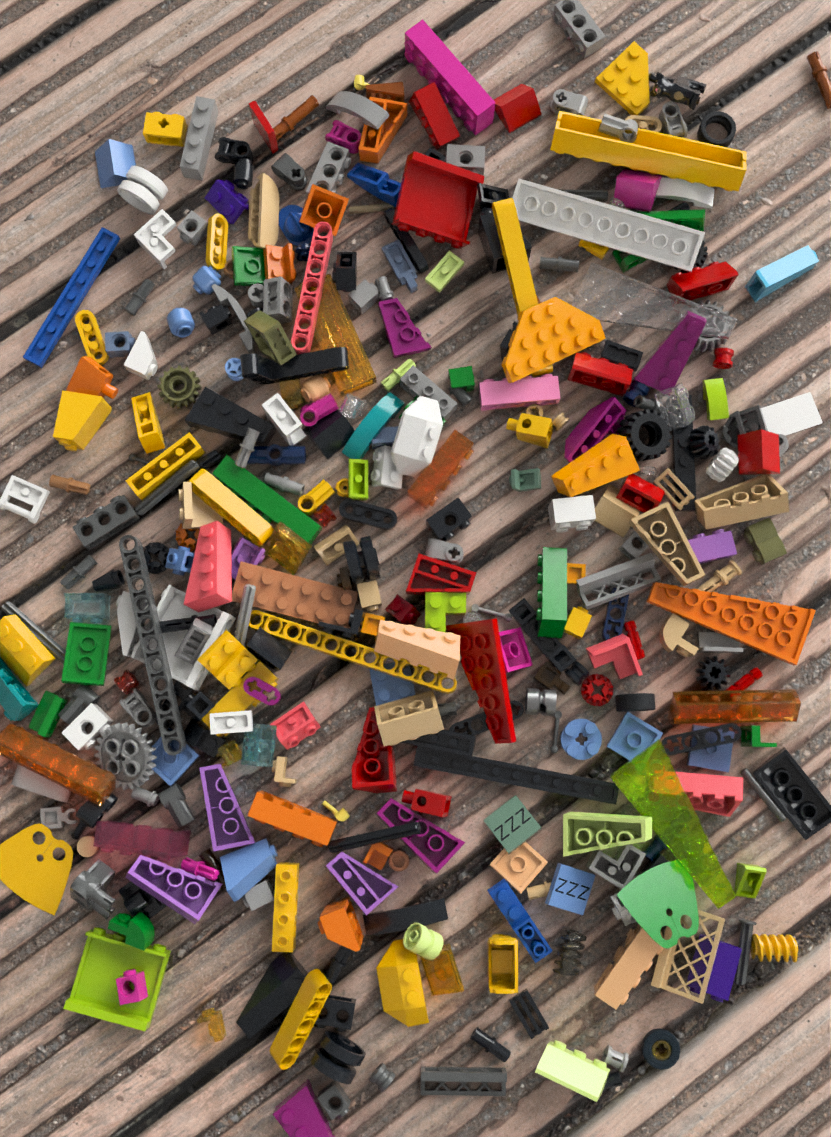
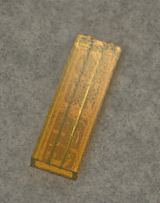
(336, 330)

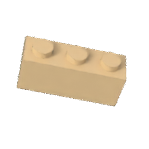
(408, 718)

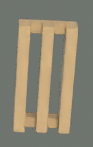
(685, 500)

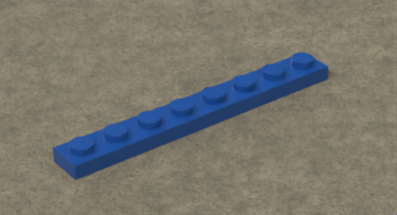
(71, 297)

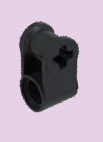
(230, 150)

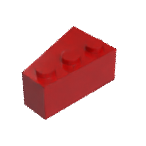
(434, 116)

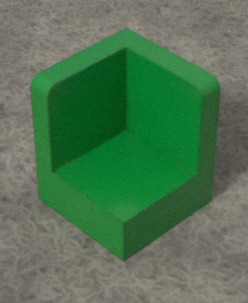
(461, 378)

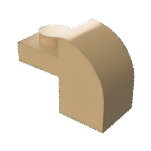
(671, 634)

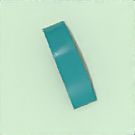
(372, 425)

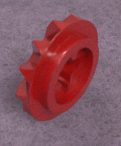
(587, 689)

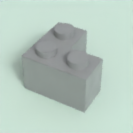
(617, 870)

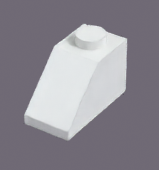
(141, 358)

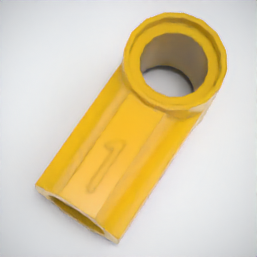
(316, 496)

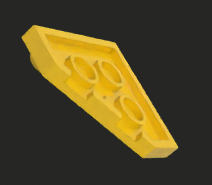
(628, 79)

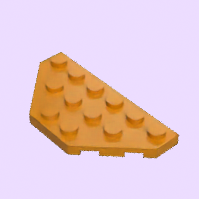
(547, 336)

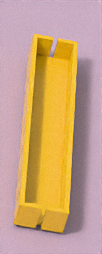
(651, 153)

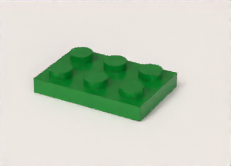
(86, 654)

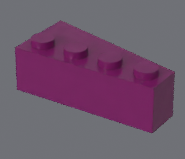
(671, 356)
(431, 846)
(302, 1114)

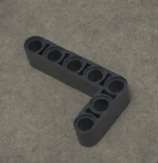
(300, 366)

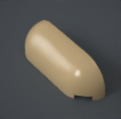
(263, 212)

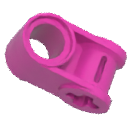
(342, 135)

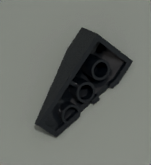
(273, 993)

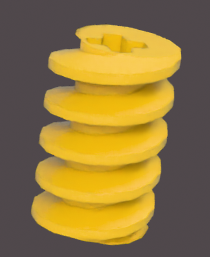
(774, 946)

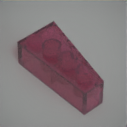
(141, 840)

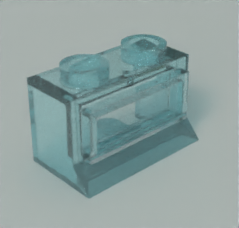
(87, 607)

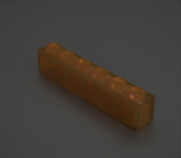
(735, 706)
(56, 764)

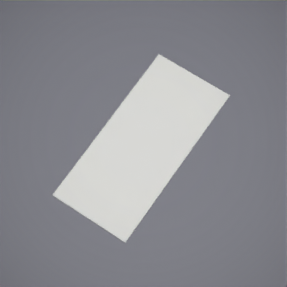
(792, 415)

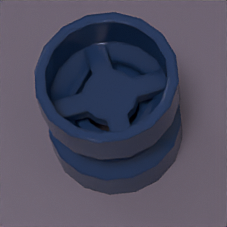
(636, 388)

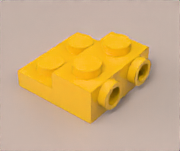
(228, 660)

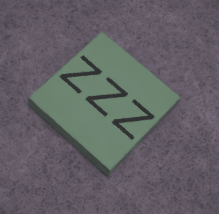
(512, 824)

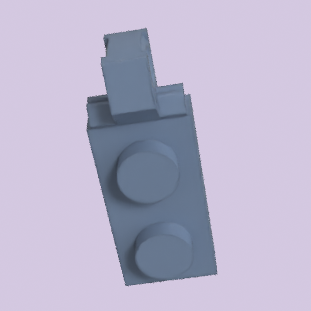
(401, 264)

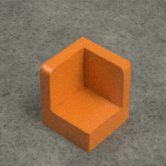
(378, 855)

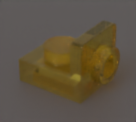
(216, 1026)

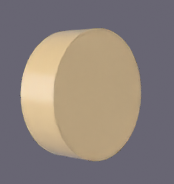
(85, 846)

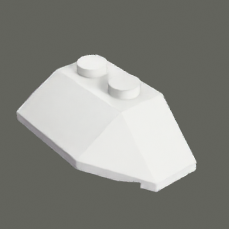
(417, 436)

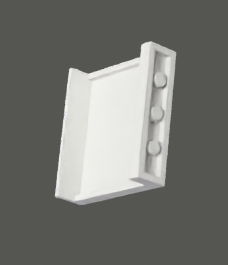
(172, 607)

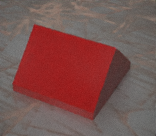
(517, 107)
(758, 453)

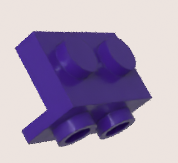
(227, 200)

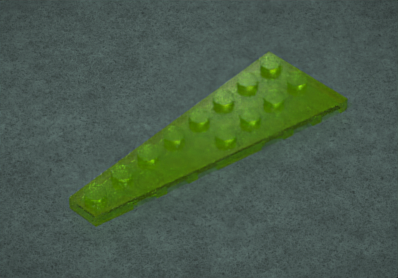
(658, 793)

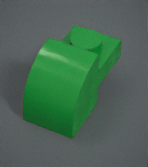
(137, 929)

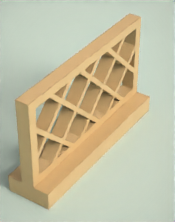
(666, 959)

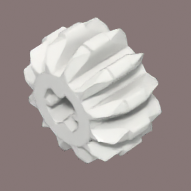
(722, 465)

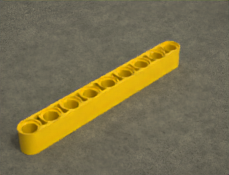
(516, 260)

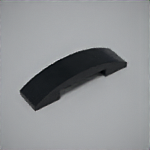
(550, 647)
(401, 918)

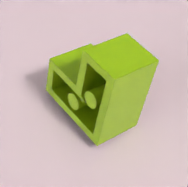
(442, 604)

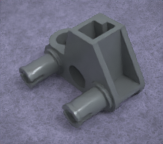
(90, 887)

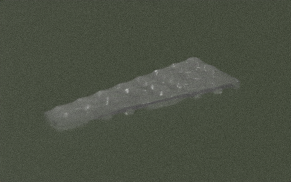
(630, 302)

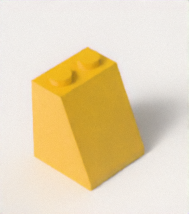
(79, 419)

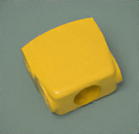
(502, 964)

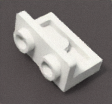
(384, 469)

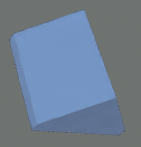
(114, 162)

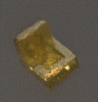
(291, 392)

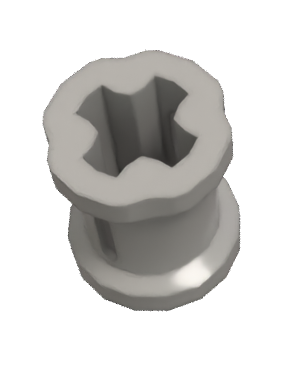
(622, 1058)

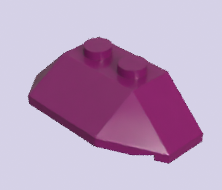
(594, 428)

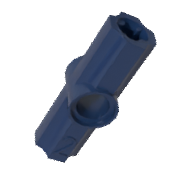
(288, 455)

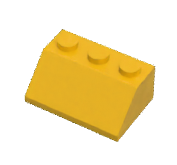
(22, 650)

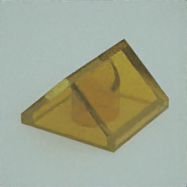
(443, 973)

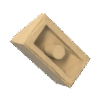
(332, 546)

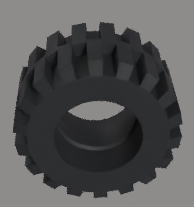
(657, 430)

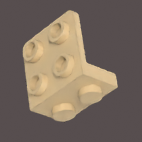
(194, 510)

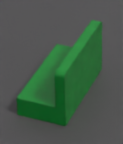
(47, 713)
(751, 737)

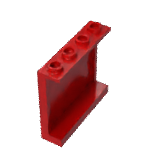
(436, 200)

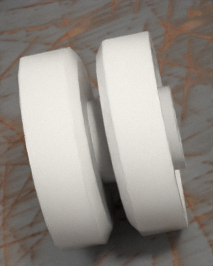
(142, 190)

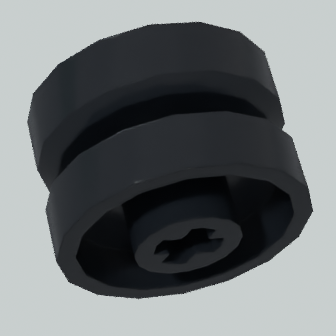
(361, 560)
(337, 1057)

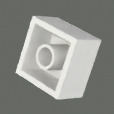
(571, 513)

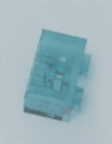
(259, 746)

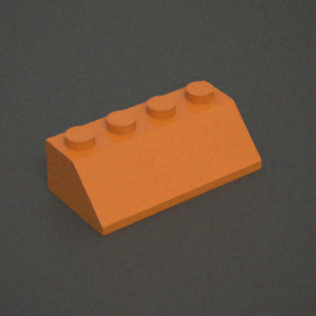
(341, 924)

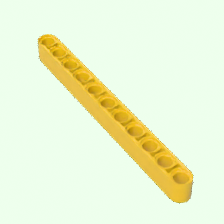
(340, 651)

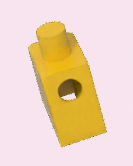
(532, 429)

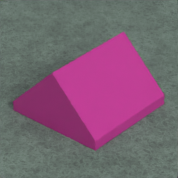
(637, 189)
(514, 650)

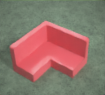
(619, 652)

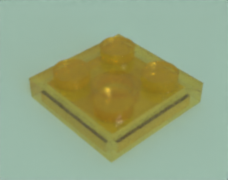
(287, 548)

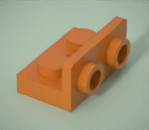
(279, 262)

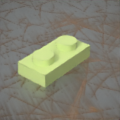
(444, 271)

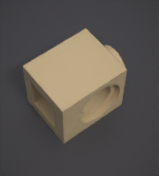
(369, 595)

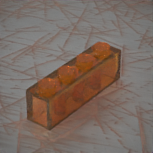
(443, 466)

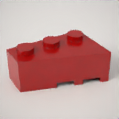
(438, 576)

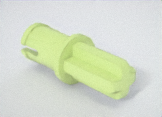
(394, 378)

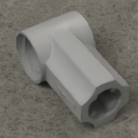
(616, 127)

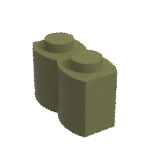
(765, 541)

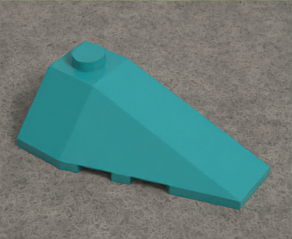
(14, 696)

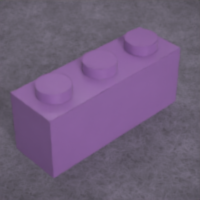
(714, 546)

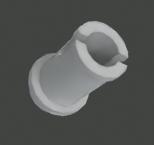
(384, 289)
(145, 796)

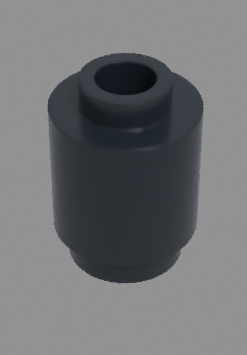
(243, 173)

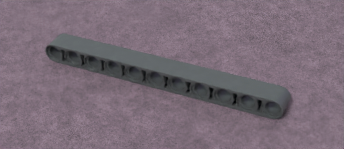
(159, 652)

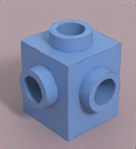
(180, 560)

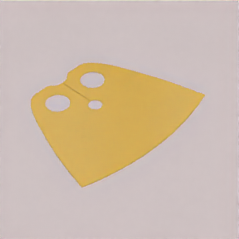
(32, 880)

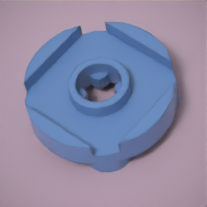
(590, 746)

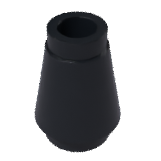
(108, 581)

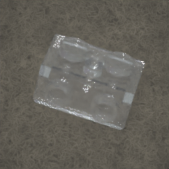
(675, 406)

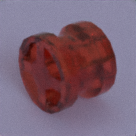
(324, 515)
(126, 681)

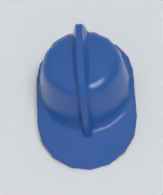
(294, 231)

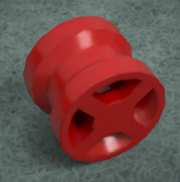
(723, 358)

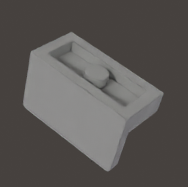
(716, 643)

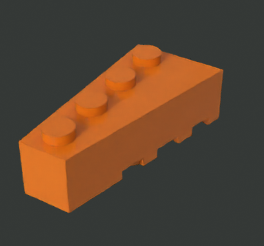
(292, 818)

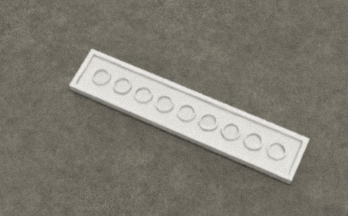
(607, 225)

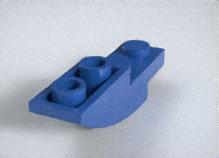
(520, 920)

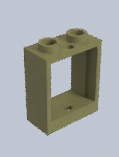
(271, 338)

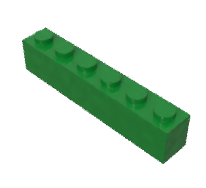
(265, 499)

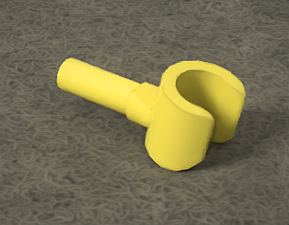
(359, 83)
(340, 815)

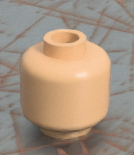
(315, 388)

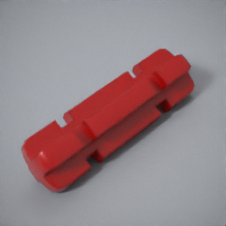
(630, 627)
(747, 680)

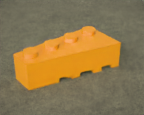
(597, 466)

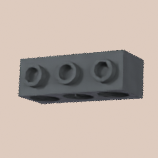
(103, 532)

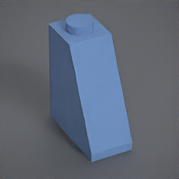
(247, 867)

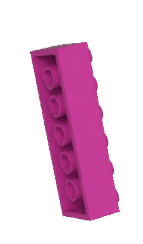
(452, 79)

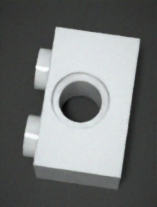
(76, 730)

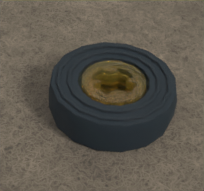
(652, 1056)

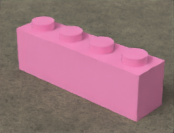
(520, 393)

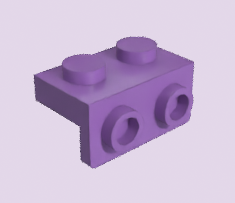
(245, 552)

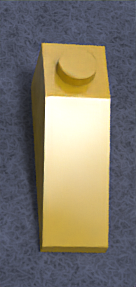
(147, 423)

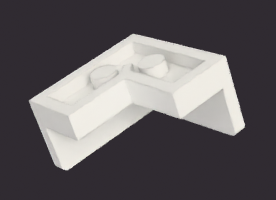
(152, 237)

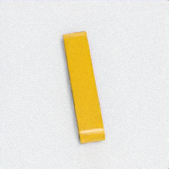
(231, 507)
(300, 1019)

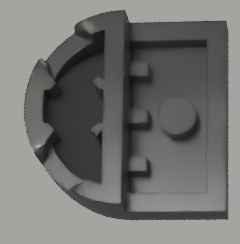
(743, 422)

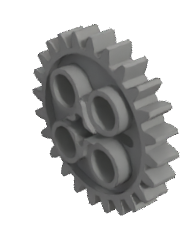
(123, 757)

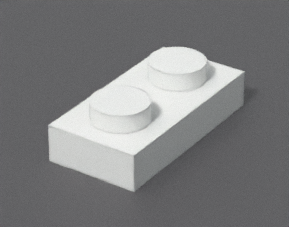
(231, 722)

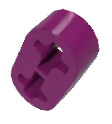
(265, 687)

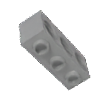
(578, 17)
(329, 166)
(417, 384)

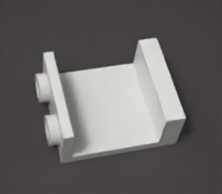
(284, 420)

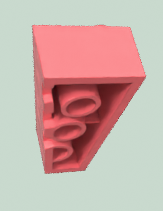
(211, 569)
(713, 792)

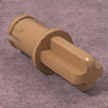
(69, 484)

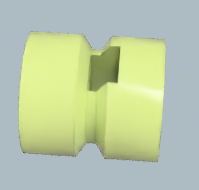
(423, 941)

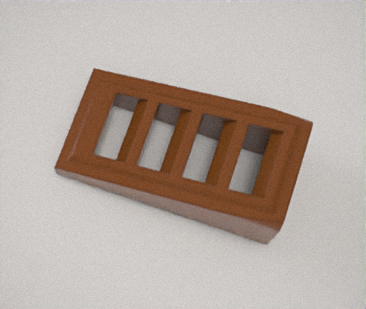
(390, 91)

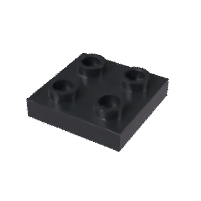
(138, 900)

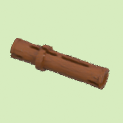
(819, 72)
(288, 123)

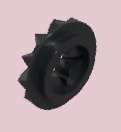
(156, 547)

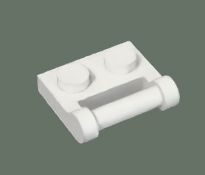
(26, 493)

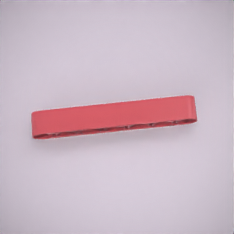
(312, 280)

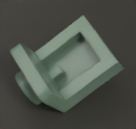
(525, 479)

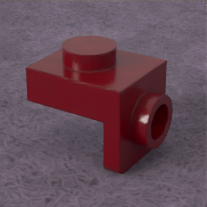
(403, 611)

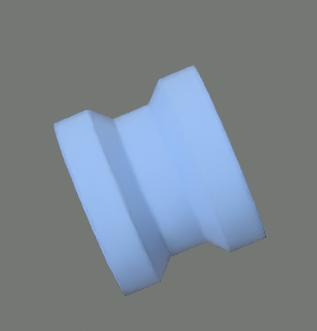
(233, 365)

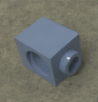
(112, 340)

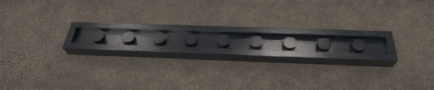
(517, 775)

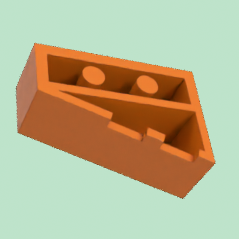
(376, 141)

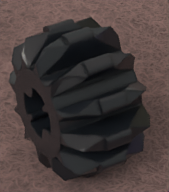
(704, 442)
(718, 678)

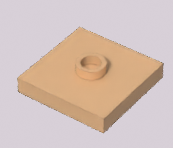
(519, 866)

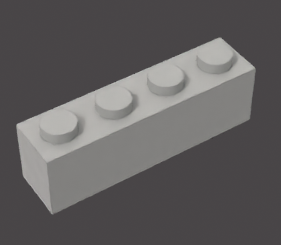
(199, 138)

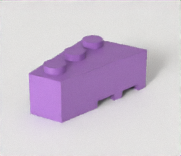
(359, 882)

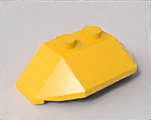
(402, 985)

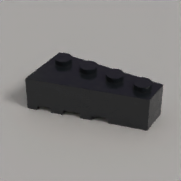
(226, 418)

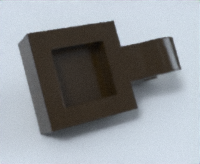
(344, 579)
(549, 677)

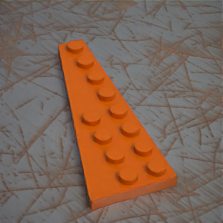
(759, 624)

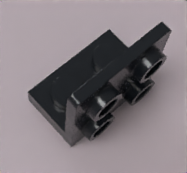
(355, 622)

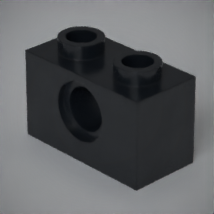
(457, 511)

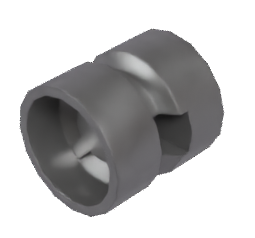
(540, 702)

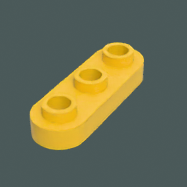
(219, 236)
(88, 331)

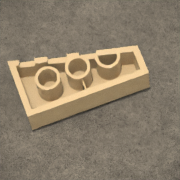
(742, 502)

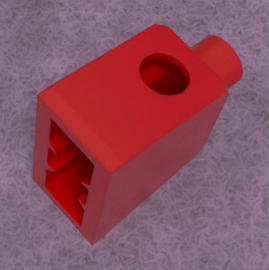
(436, 803)

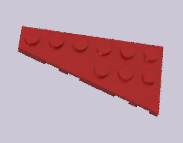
(486, 673)

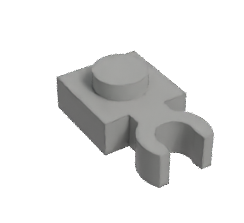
(55, 817)

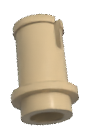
(538, 891)

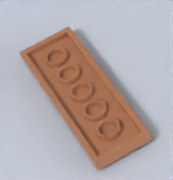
(295, 595)

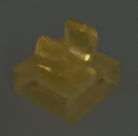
(230, 753)

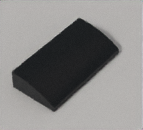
(794, 793)

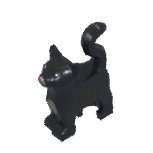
(677, 90)

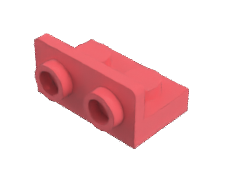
(295, 726)

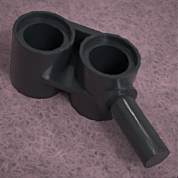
(90, 813)

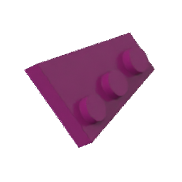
(400, 330)

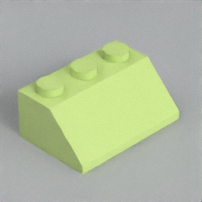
(573, 1070)

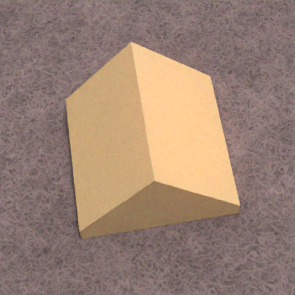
(614, 513)

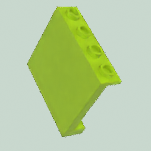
(103, 962)

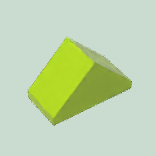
(748, 880)

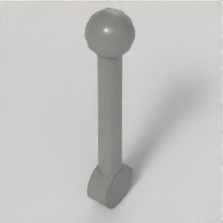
(507, 617)

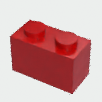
(640, 493)

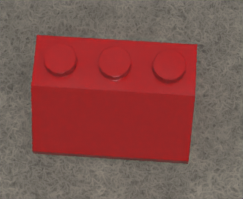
(702, 281)
(600, 374)

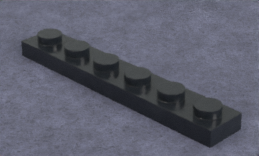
(684, 462)

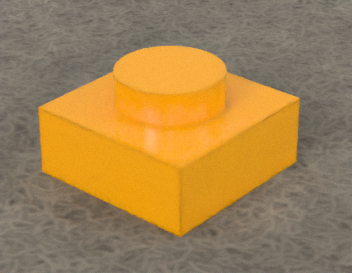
(575, 572)
(371, 624)

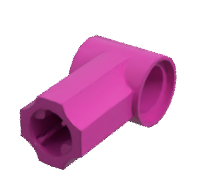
(319, 408)

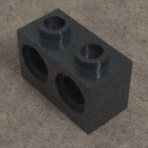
(333, 1005)

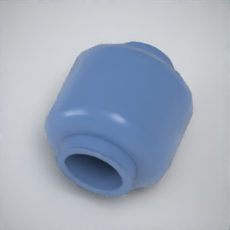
(205, 278)
(180, 322)

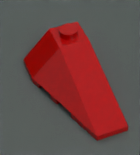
(374, 763)

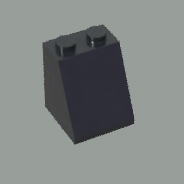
(491, 243)

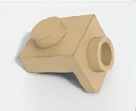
(279, 769)

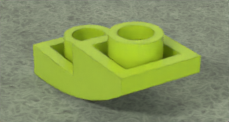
(716, 399)

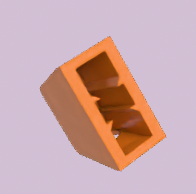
(92, 379)

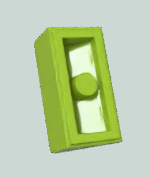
(358, 479)

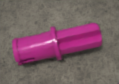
(199, 868)

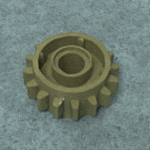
(172, 379)

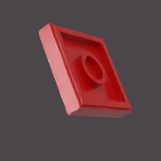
(263, 126)

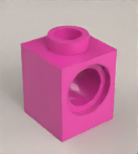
(125, 993)

